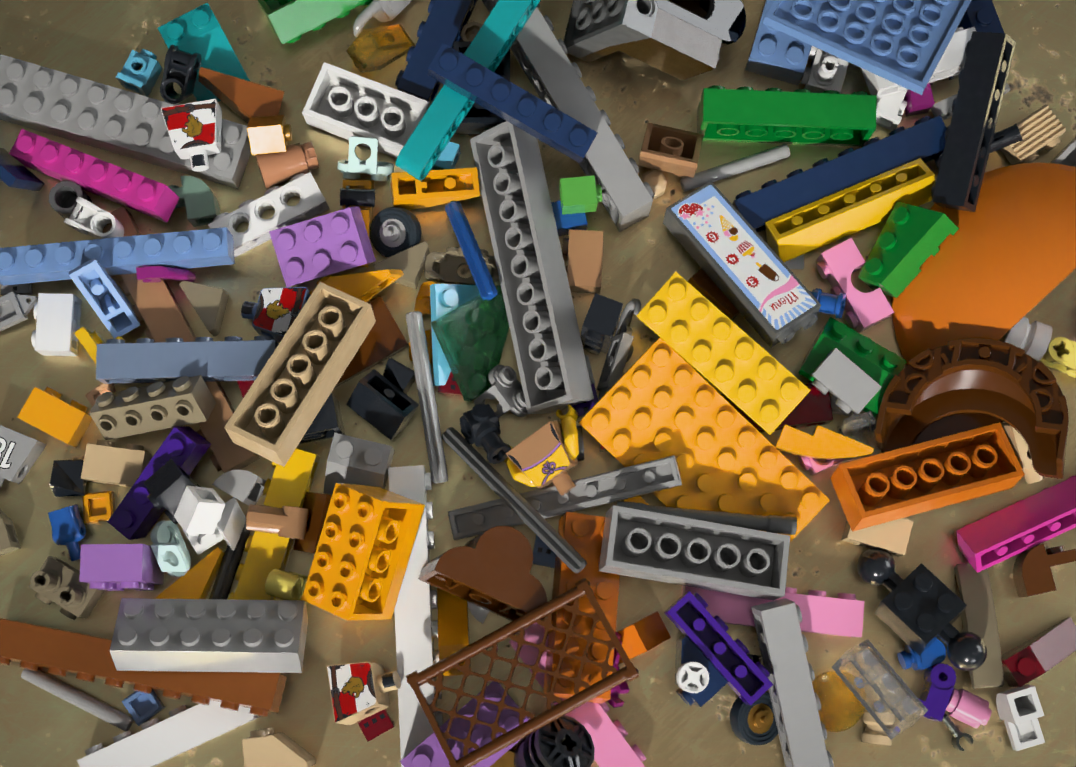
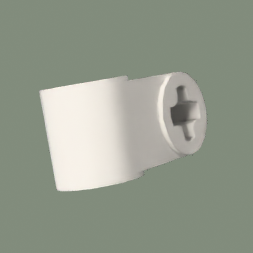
(91, 220)

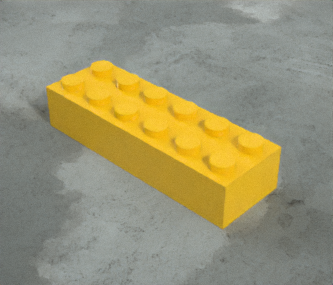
(723, 353)

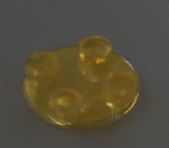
(839, 705)

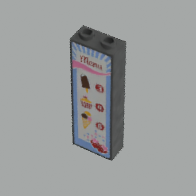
(742, 265)

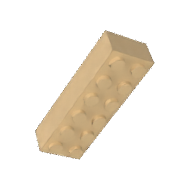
(301, 374)

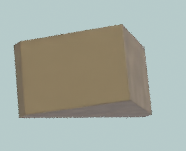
(410, 262)
(208, 302)

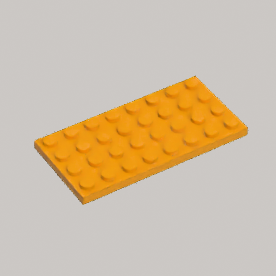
(722, 459)

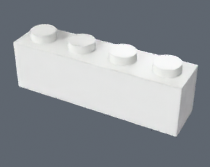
(949, 65)

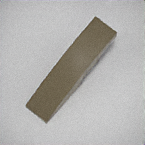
(981, 619)

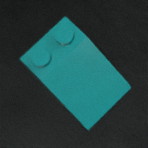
(202, 33)

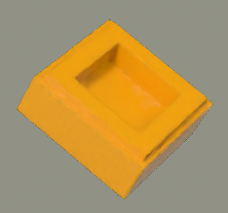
(98, 506)

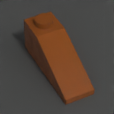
(242, 96)

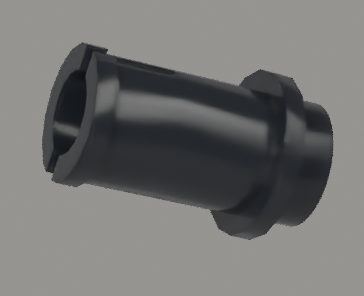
(357, 197)

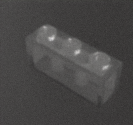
(879, 688)

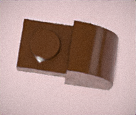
(1033, 571)

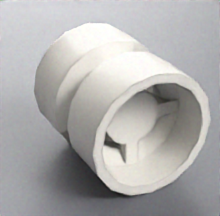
(1031, 337)

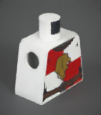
(195, 131)

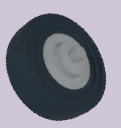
(394, 231)

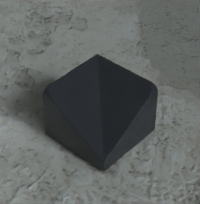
(399, 375)
(67, 478)

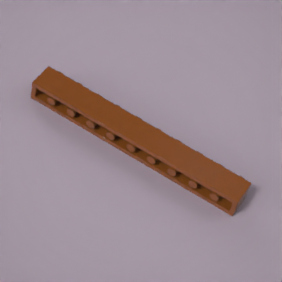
(91, 658)

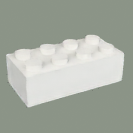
(363, 108)

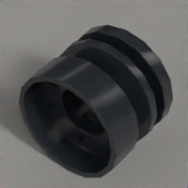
(556, 745)

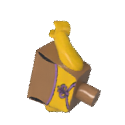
(547, 454)

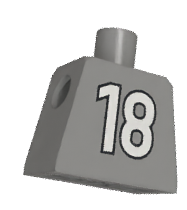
(17, 454)

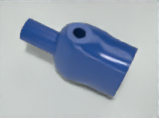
(68, 529)

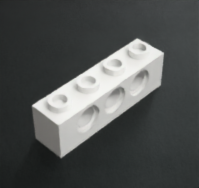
(310, 205)

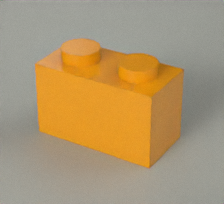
(56, 417)

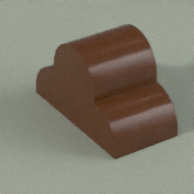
(490, 573)

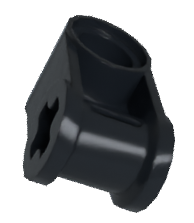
(180, 69)

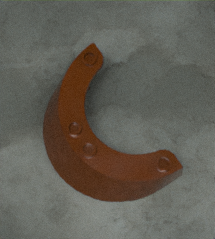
(984, 379)

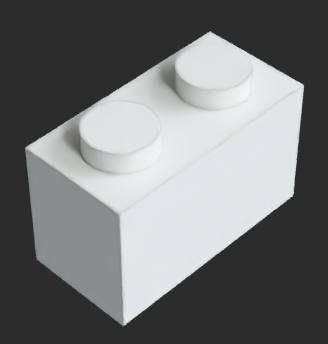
(56, 323)

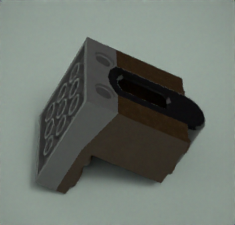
(666, 34)

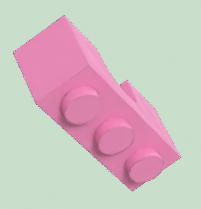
(861, 308)

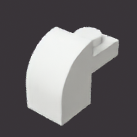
(1020, 713)

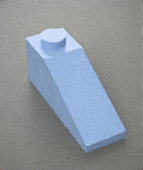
(105, 297)

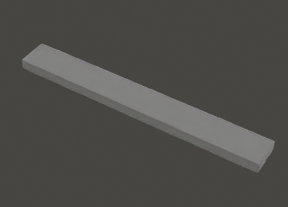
(588, 493)

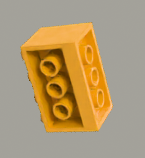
(363, 552)

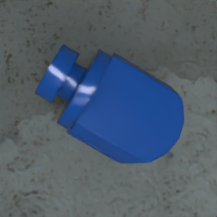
(931, 656)

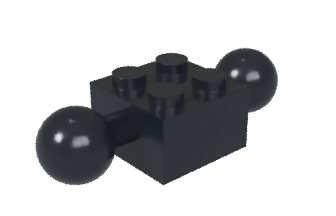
(921, 609)

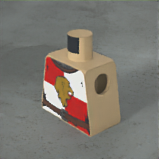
(360, 690)

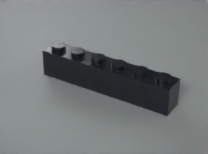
(973, 120)

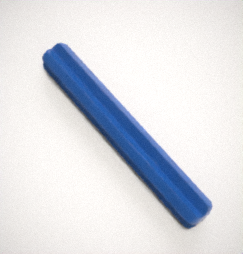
(471, 250)

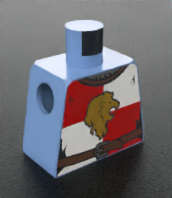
(275, 310)

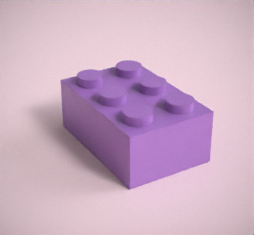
(322, 246)
(119, 567)

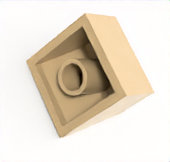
(274, 750)

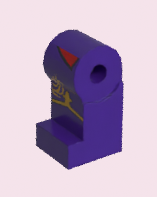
(937, 690)

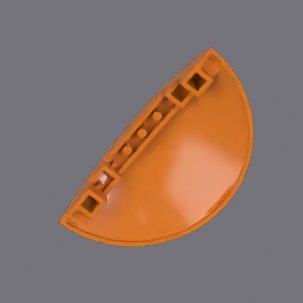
(997, 261)

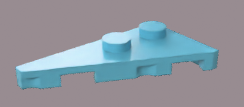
(443, 300)

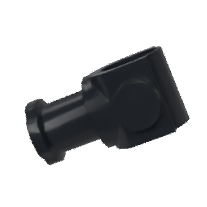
(482, 428)

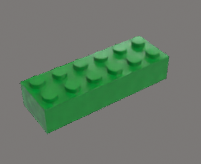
(786, 116)

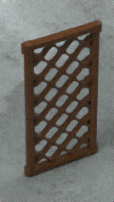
(417, 679)

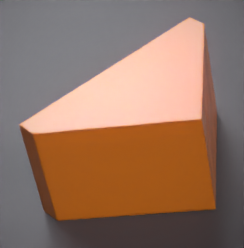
(643, 635)

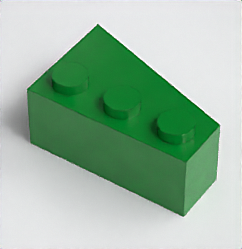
(903, 246)

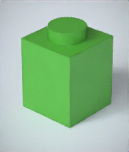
(579, 194)

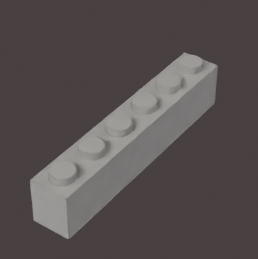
(792, 692)

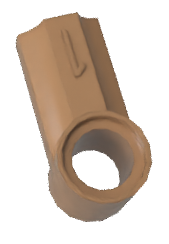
(284, 521)

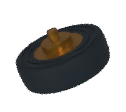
(754, 723)

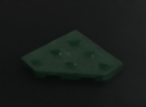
(473, 341)

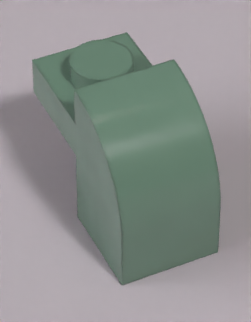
(198, 199)

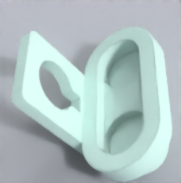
(354, 166)
(170, 549)

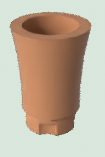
(285, 165)

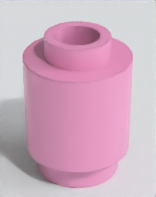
(968, 708)

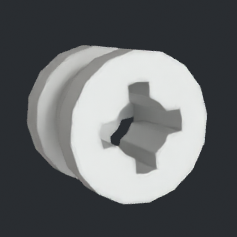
(695, 680)

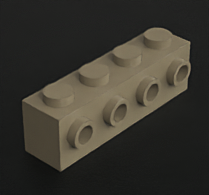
(153, 407)

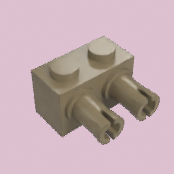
(60, 584)

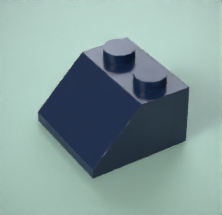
(688, 652)

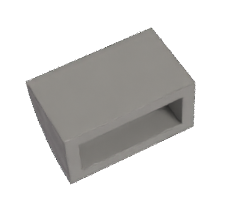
(241, 485)

